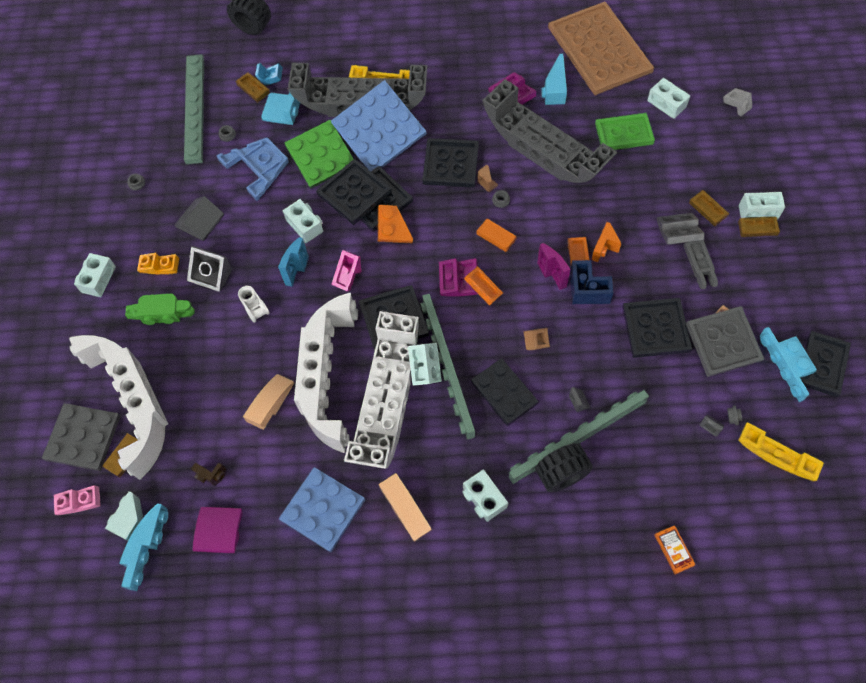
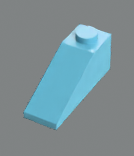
(555, 84)

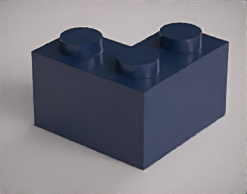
(586, 288)

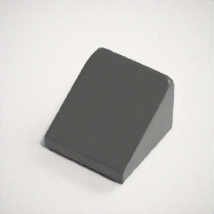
(578, 399)
(711, 425)

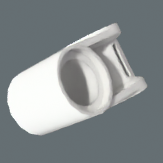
(254, 305)

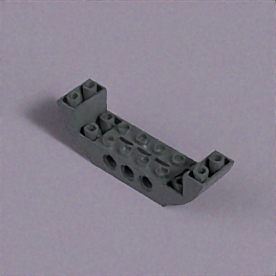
(336, 94)
(541, 140)

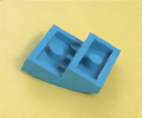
(293, 260)

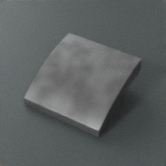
(680, 228)

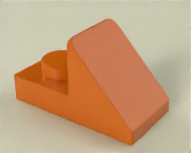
(607, 241)

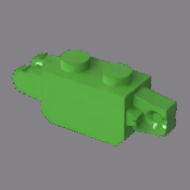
(159, 309)

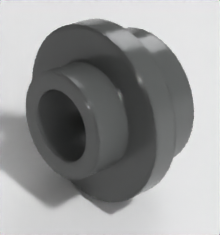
(227, 133)
(136, 182)
(501, 195)
(734, 415)

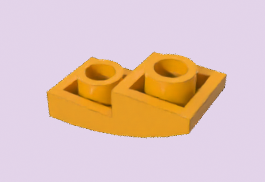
(157, 264)

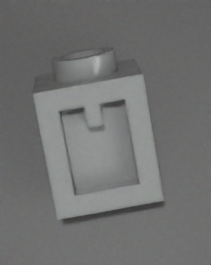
(739, 99)

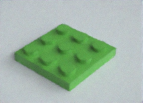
(319, 153)

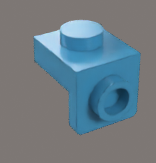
(270, 74)

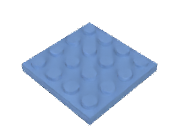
(378, 127)

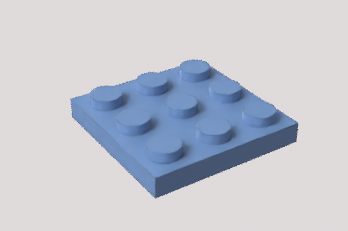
(322, 509)

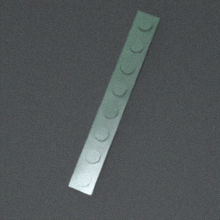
(194, 109)
(454, 390)
(584, 432)

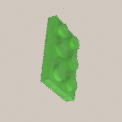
(625, 131)

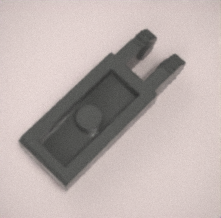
(700, 263)

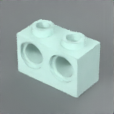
(668, 98)
(762, 205)
(301, 222)
(95, 275)
(424, 364)
(489, 493)

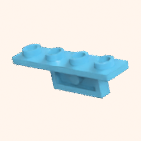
(791, 361)

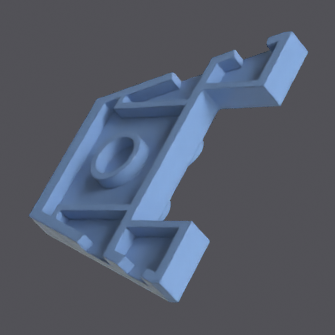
(262, 159)

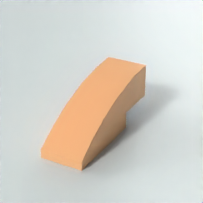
(268, 401)
(404, 507)

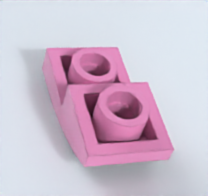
(76, 501)

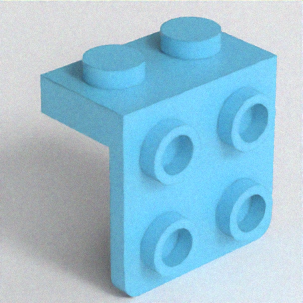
(280, 109)

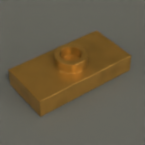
(252, 87)
(708, 208)
(758, 226)
(112, 462)

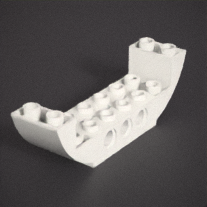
(314, 366)
(385, 392)
(136, 397)

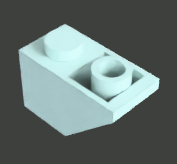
(126, 517)

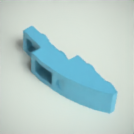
(145, 537)

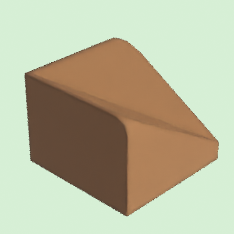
(485, 179)
(536, 339)

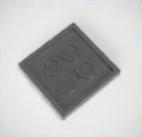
(724, 341)
(81, 437)

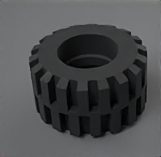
(249, 15)
(564, 467)

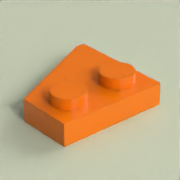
(392, 226)

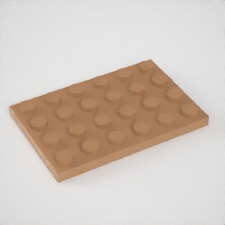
(600, 48)

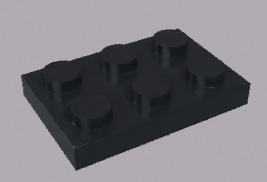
(830, 360)
(504, 392)

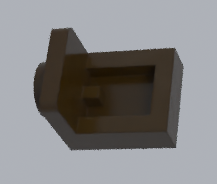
(204, 475)

